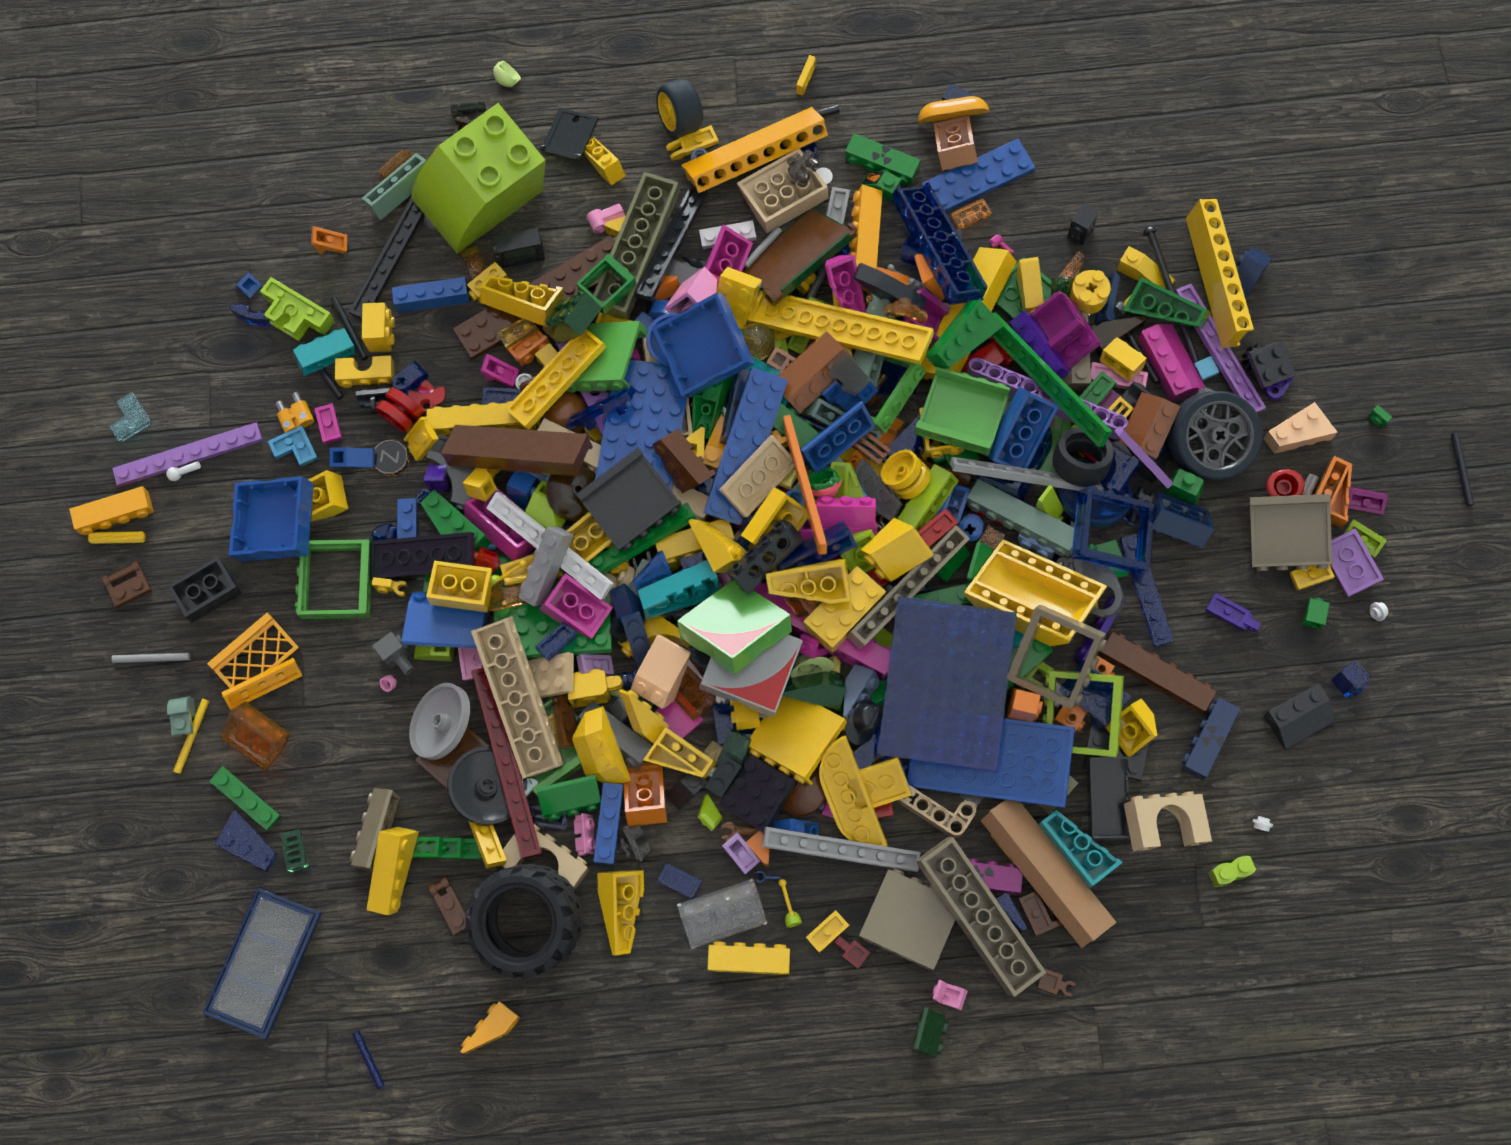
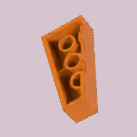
(1024, 706)

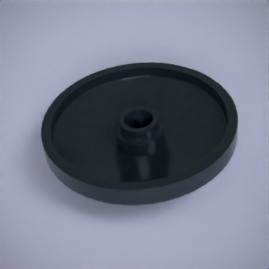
(477, 789)

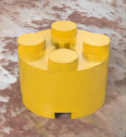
(1090, 291)

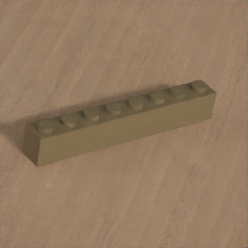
(907, 587)

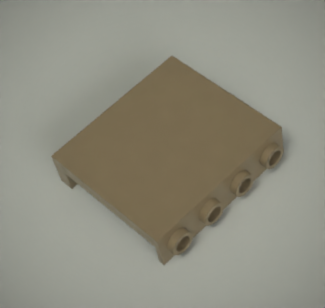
(1291, 532)
(908, 920)

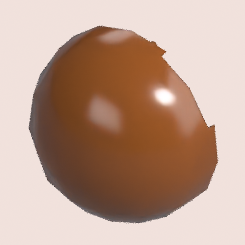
(564, 407)

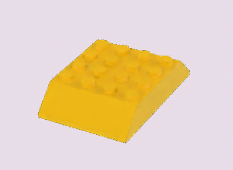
(1022, 580)

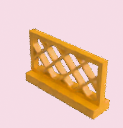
(246, 639)

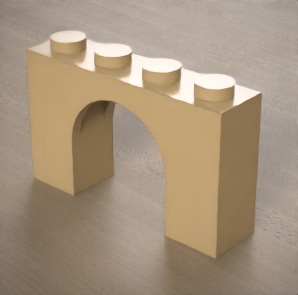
(1188, 810)
(569, 867)

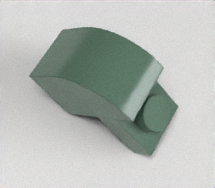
(181, 714)

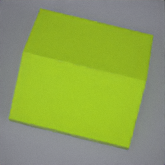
(855, 556)

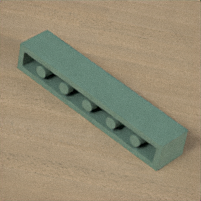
(870, 362)
(1021, 517)

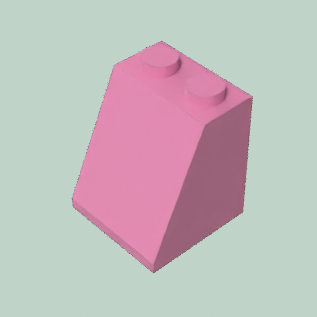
(692, 291)

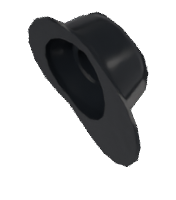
(863, 722)

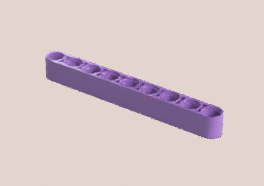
(983, 369)

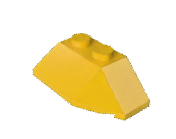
(599, 749)

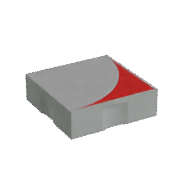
(759, 683)

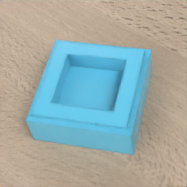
(1206, 368)

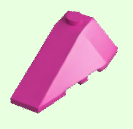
(846, 289)

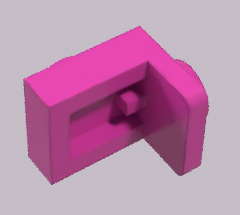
(811, 647)

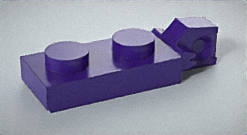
(1232, 613)

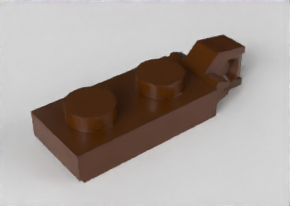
(564, 721)

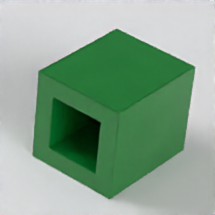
(1315, 613)

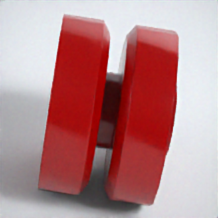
(399, 410)

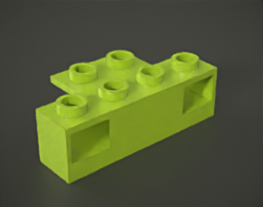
(293, 312)

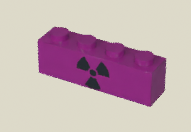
(999, 878)

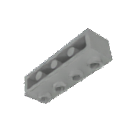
(545, 565)

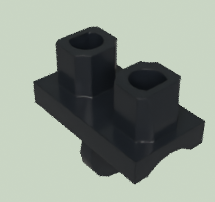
(369, 397)

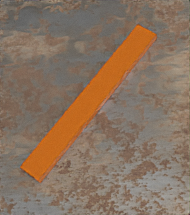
(804, 485)

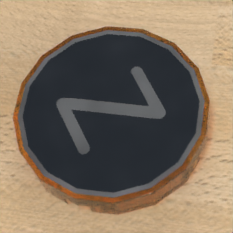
(390, 457)

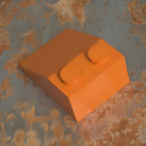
(645, 796)

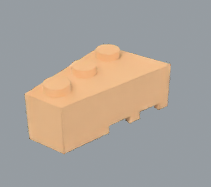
(1300, 430)

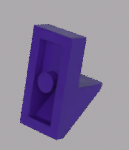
(437, 478)

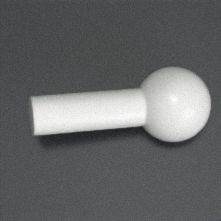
(175, 473)

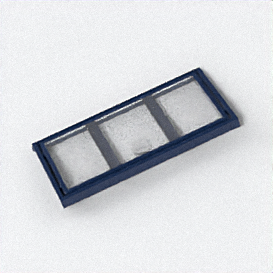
(262, 963)

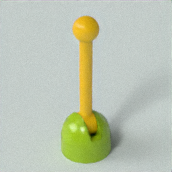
(495, 578)
(792, 918)

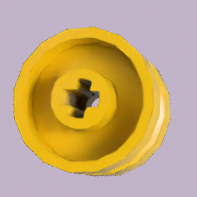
(905, 474)

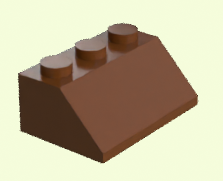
(1151, 423)

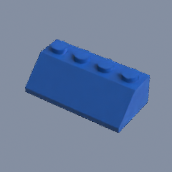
(1022, 429)
(837, 437)

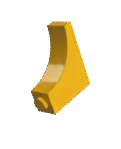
(653, 627)

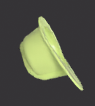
(805, 665)

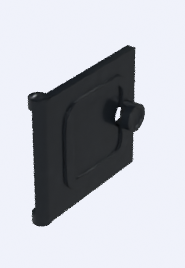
(569, 134)

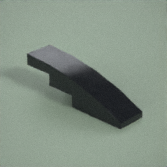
(886, 286)

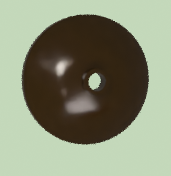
(562, 494)

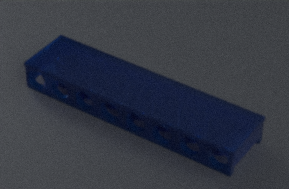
(940, 244)

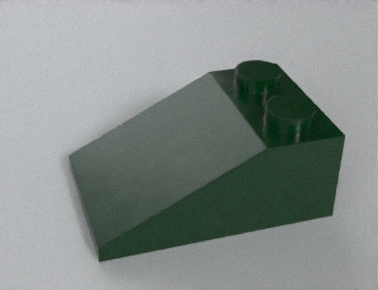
(818, 688)
(929, 1032)

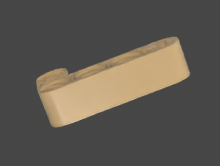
(933, 807)

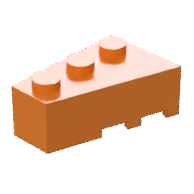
(1337, 482)

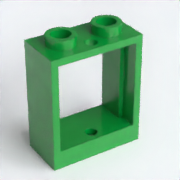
(596, 272)

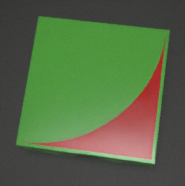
(734, 626)

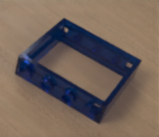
(1082, 524)

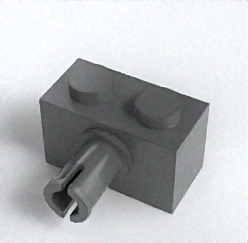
(394, 652)

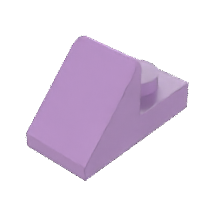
(589, 662)
(740, 853)

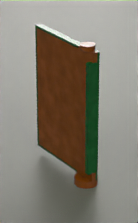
(799, 253)

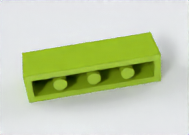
(926, 505)

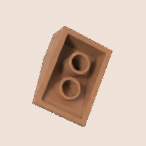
(955, 142)

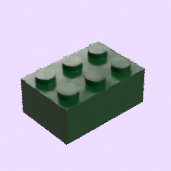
(571, 318)

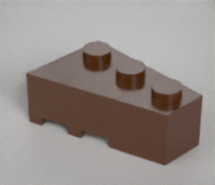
(681, 461)

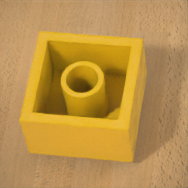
(377, 327)

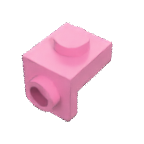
(949, 995)

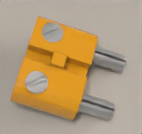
(297, 415)

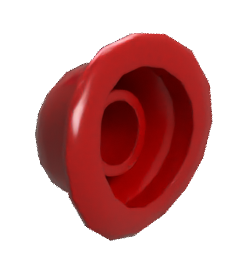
(1285, 483)

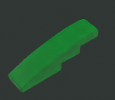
(446, 848)

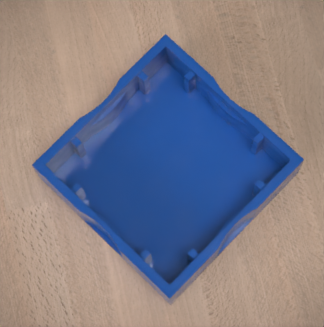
(703, 345)
(271, 519)

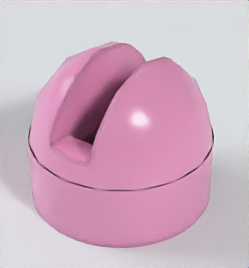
(388, 679)

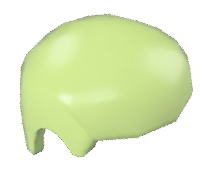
(505, 74)

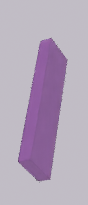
(1143, 456)

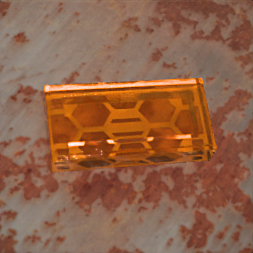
(971, 214)

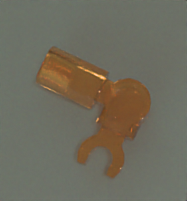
(904, 307)

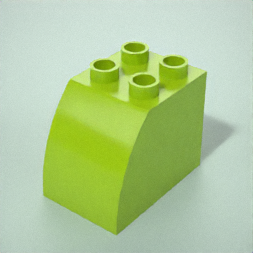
(478, 178)

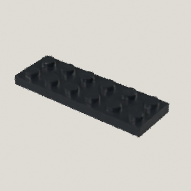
(417, 554)

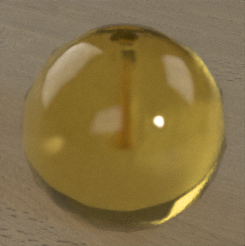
(759, 340)

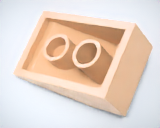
(661, 672)

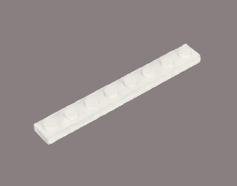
(532, 532)

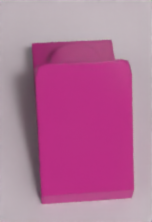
(498, 370)

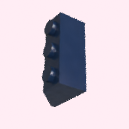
(1181, 520)

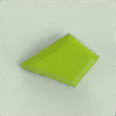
(708, 813)

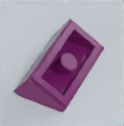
(1367, 500)

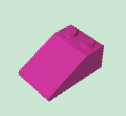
(575, 606)

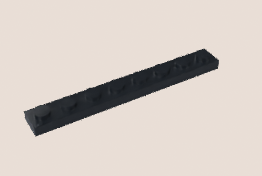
(670, 244)
(388, 258)

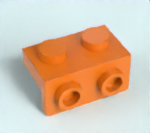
(525, 350)

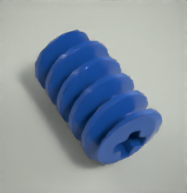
(976, 522)

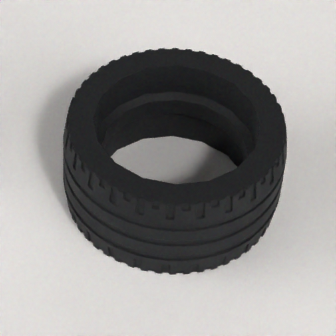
(1078, 472)

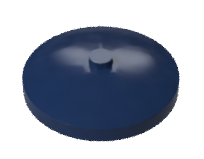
(1102, 512)

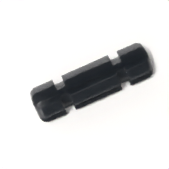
(467, 108)

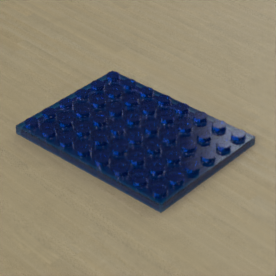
(947, 683)

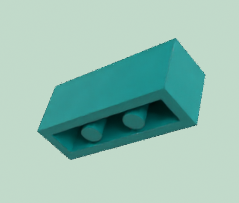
(323, 351)

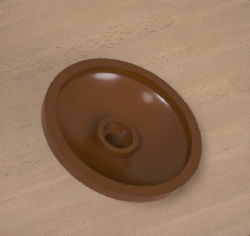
(804, 797)

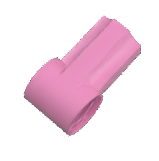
(598, 218)

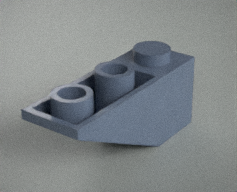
(859, 686)

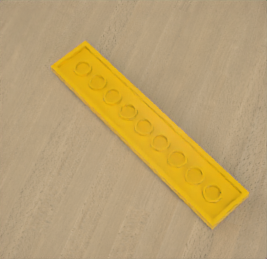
(846, 326)

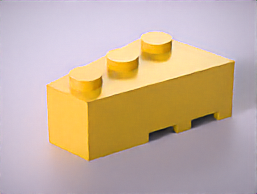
(677, 753)

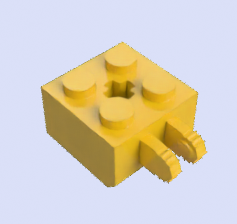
(593, 687)

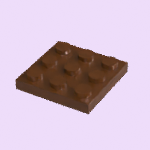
(441, 767)

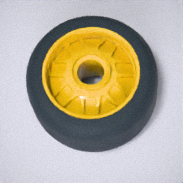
(679, 107)

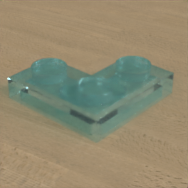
(134, 419)

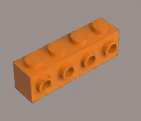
(1075, 716)

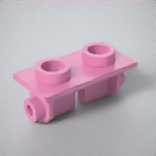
(585, 826)

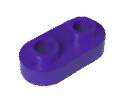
(1280, 387)

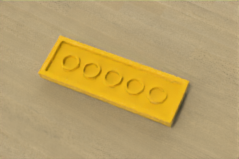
(555, 378)

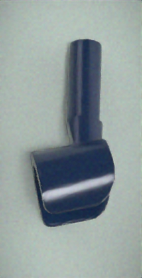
(762, 876)

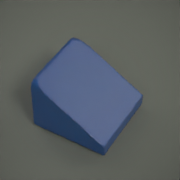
(248, 285)

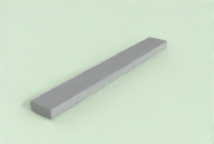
(1012, 473)
(840, 849)

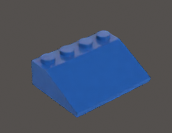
(440, 625)

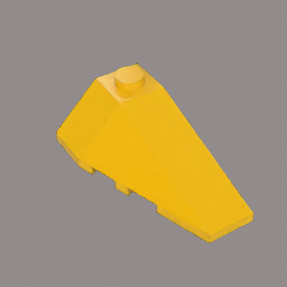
(817, 582)
(619, 901)

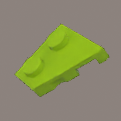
(849, 482)

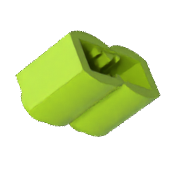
(1228, 872)

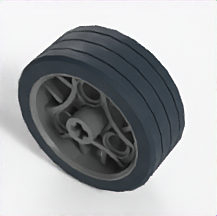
(1215, 435)

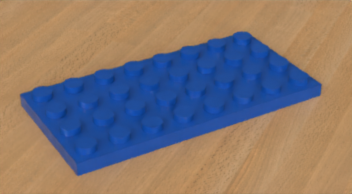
(650, 415)
(1030, 767)

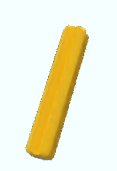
(116, 537)

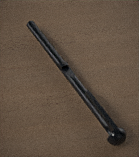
(1150, 233)

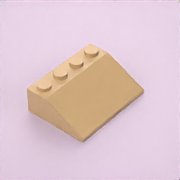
(775, 198)

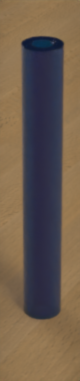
(368, 1059)

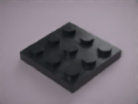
(1100, 737)
(757, 793)

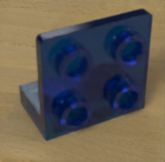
(1121, 471)

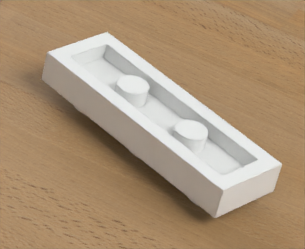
(709, 235)

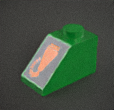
(883, 181)

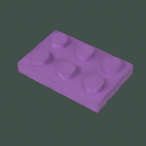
(1353, 564)

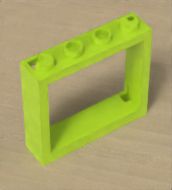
(1048, 718)

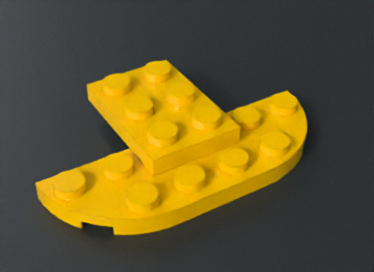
(857, 792)

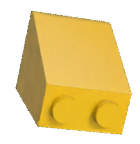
(896, 550)

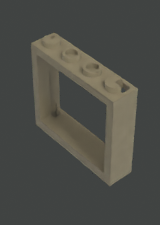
(1091, 661)

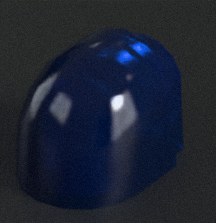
(384, 532)

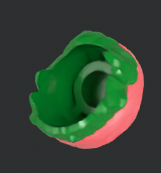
(825, 482)

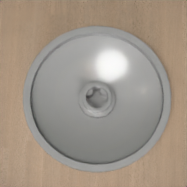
(439, 721)

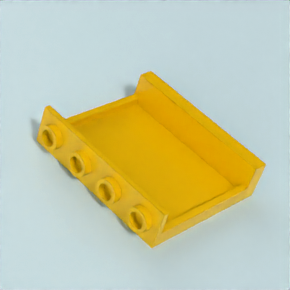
(796, 737)

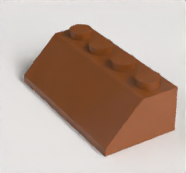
(808, 372)

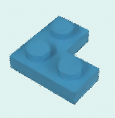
(296, 442)

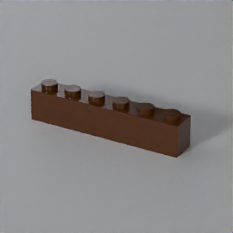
(1157, 673)

